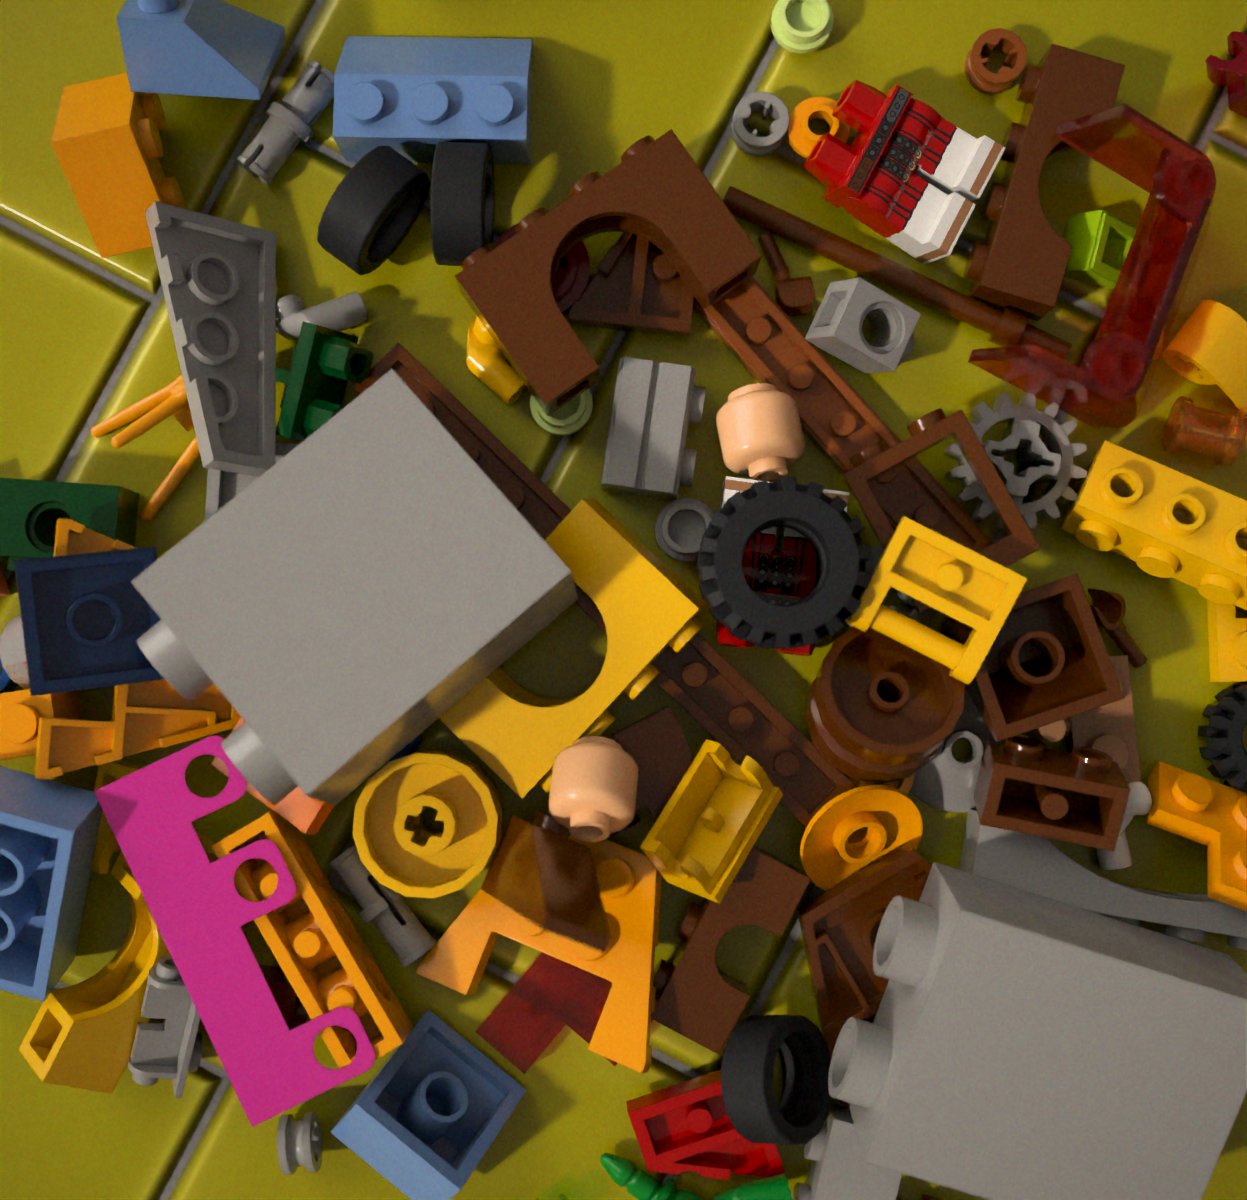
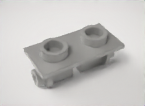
(167, 1047)

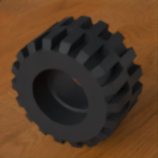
(829, 531)

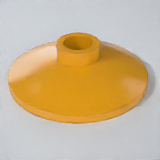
(857, 832)

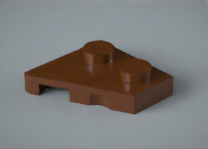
(635, 292)

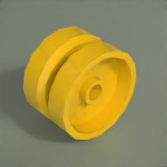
(399, 846)

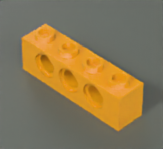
(318, 941)

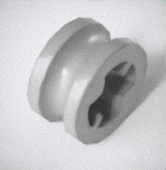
(769, 105)
(299, 1143)

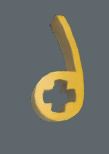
(1212, 350)

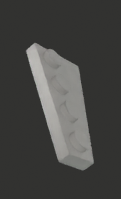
(223, 325)

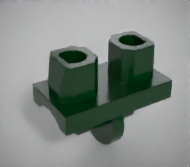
(318, 379)

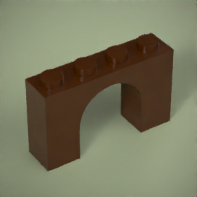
(650, 194)

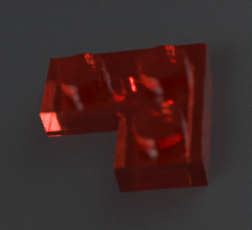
(539, 1007)

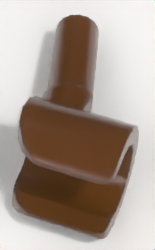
(794, 294)
(1109, 613)

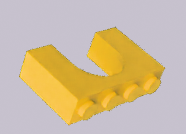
(643, 614)

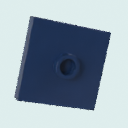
(85, 620)

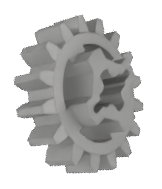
(1042, 465)

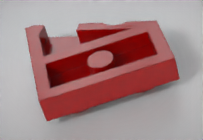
(690, 1131)

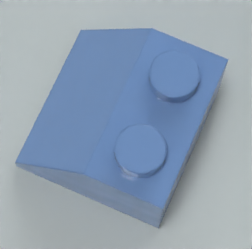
(430, 1112)

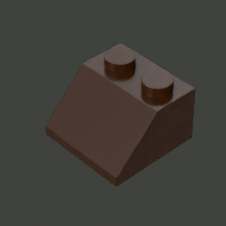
(1042, 663)

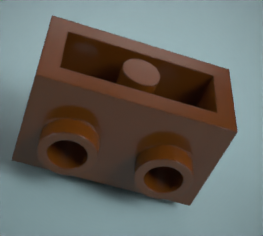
(1051, 792)

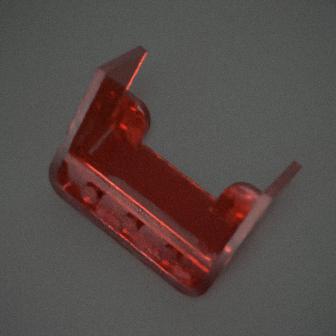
(1151, 284)

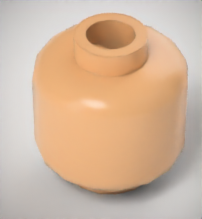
(760, 432)
(593, 788)

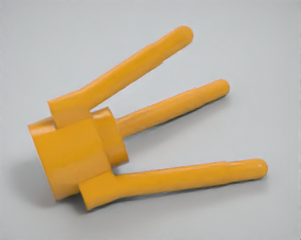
(158, 406)

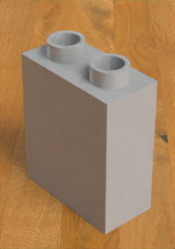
(350, 596)
(1043, 1049)

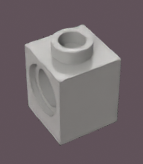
(840, 322)

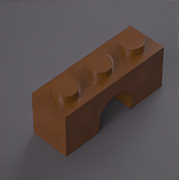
(692, 990)

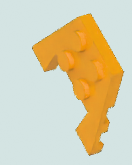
(142, 712)
(632, 910)

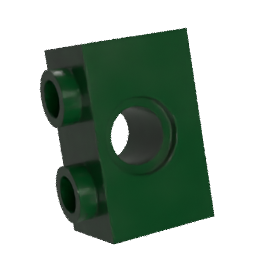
(34, 506)

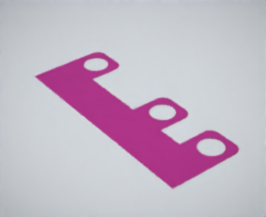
(202, 929)

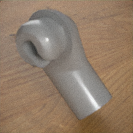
(333, 314)

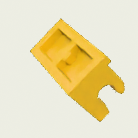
(711, 822)

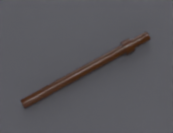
(1004, 326)

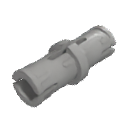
(288, 123)
(384, 908)

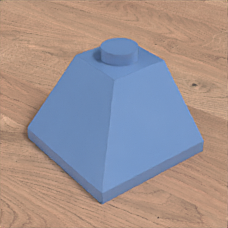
(197, 48)

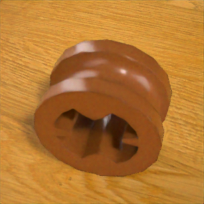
(1008, 44)

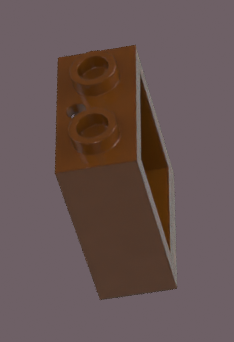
(925, 434)

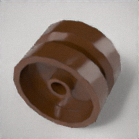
(880, 707)

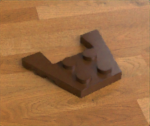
(841, 937)

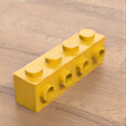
(1163, 523)

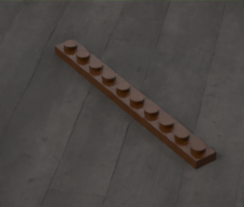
(696, 674)

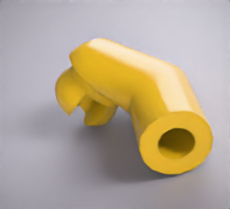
(490, 364)

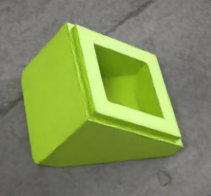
(1098, 247)

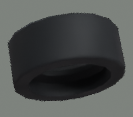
(461, 200)
(373, 209)
(749, 1079)

